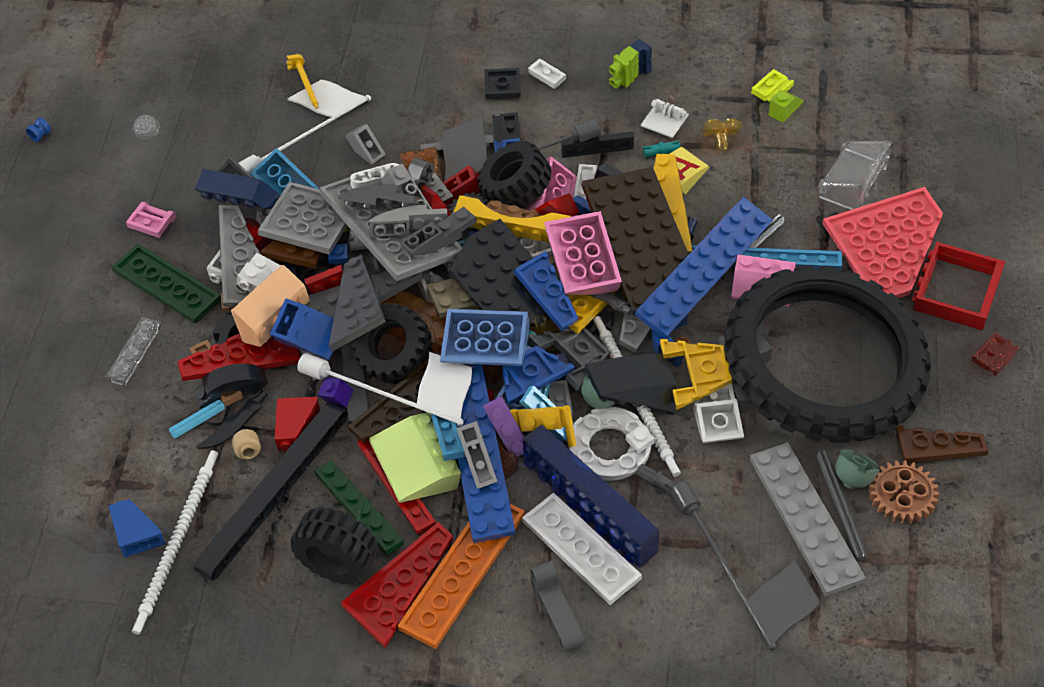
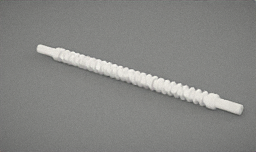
(647, 416)
(178, 534)

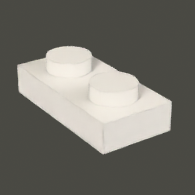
(547, 73)

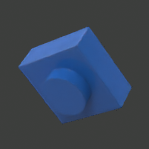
(339, 254)

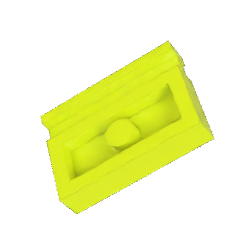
(771, 84)

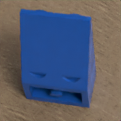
(303, 329)

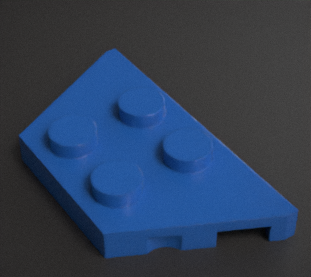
(536, 370)

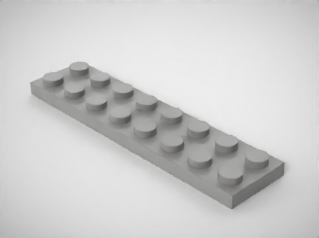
(807, 519)

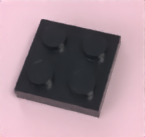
(502, 83)

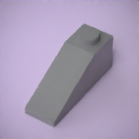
(477, 454)

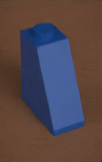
(134, 529)

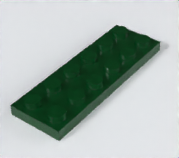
(166, 283)

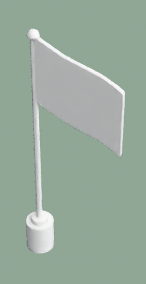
(332, 102)
(439, 393)

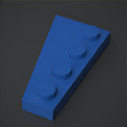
(542, 283)

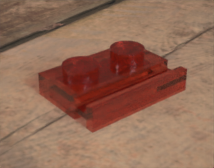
(995, 353)

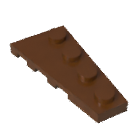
(938, 445)

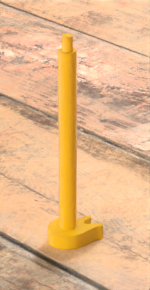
(296, 62)

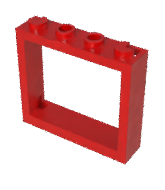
(964, 259)

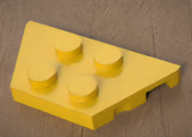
(586, 309)

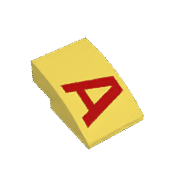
(689, 168)

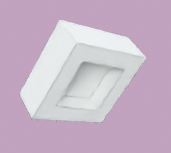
(640, 439)

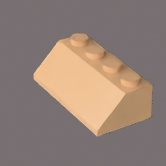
(260, 309)

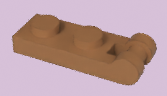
(511, 211)

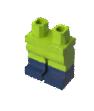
(630, 64)

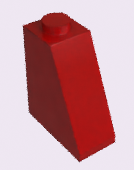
(292, 418)

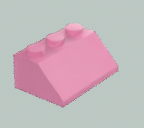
(752, 269)

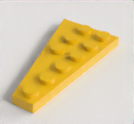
(668, 177)

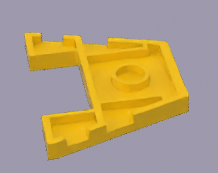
(705, 366)

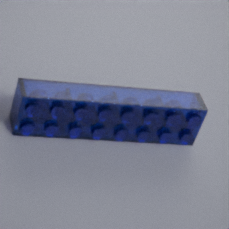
(591, 496)

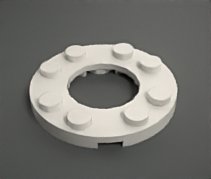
(602, 419)

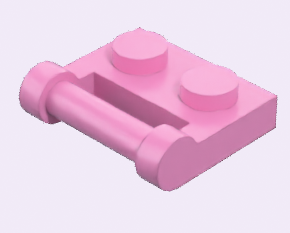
(148, 223)

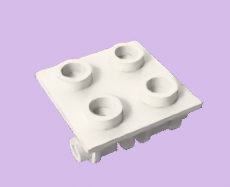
(665, 118)

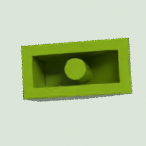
(783, 105)

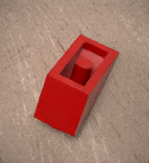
(562, 205)

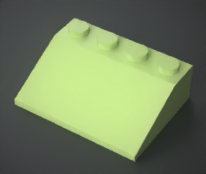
(414, 459)

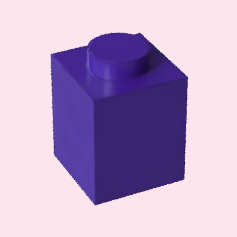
(335, 391)

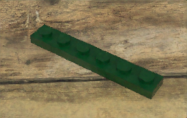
(350, 499)

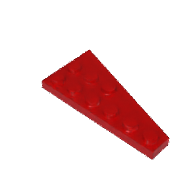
(236, 351)
(393, 589)

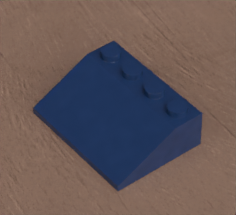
(236, 189)

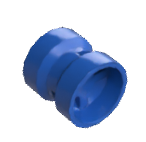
(38, 129)

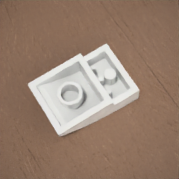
(718, 416)

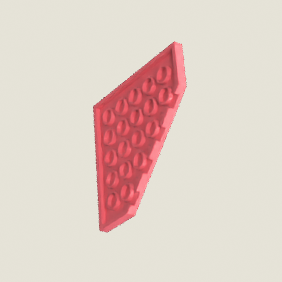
(888, 238)

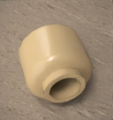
(246, 444)

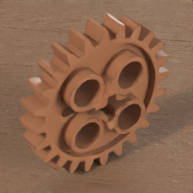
(916, 504)

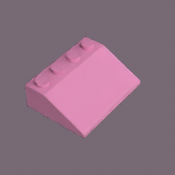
(583, 254)

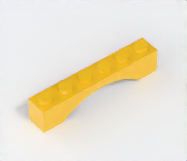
(527, 228)

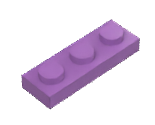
(505, 425)

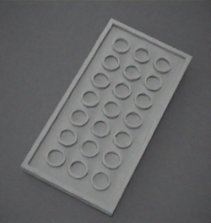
(386, 248)

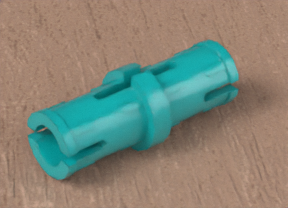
(660, 148)

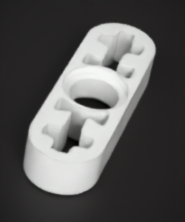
(365, 177)

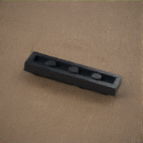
(598, 145)

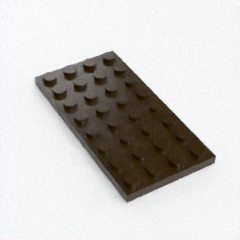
(639, 230)

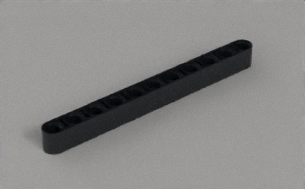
(270, 491)

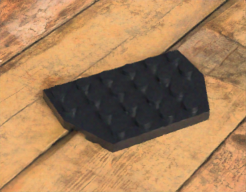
(487, 272)

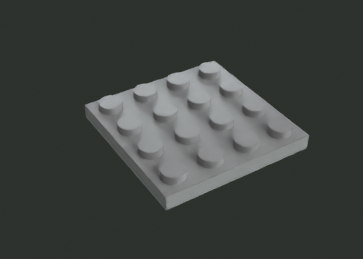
(303, 220)

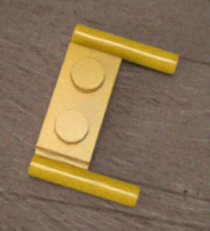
(549, 417)

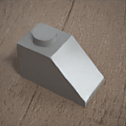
(365, 144)

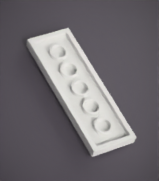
(582, 548)

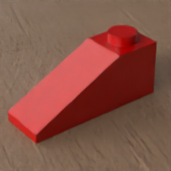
(462, 182)

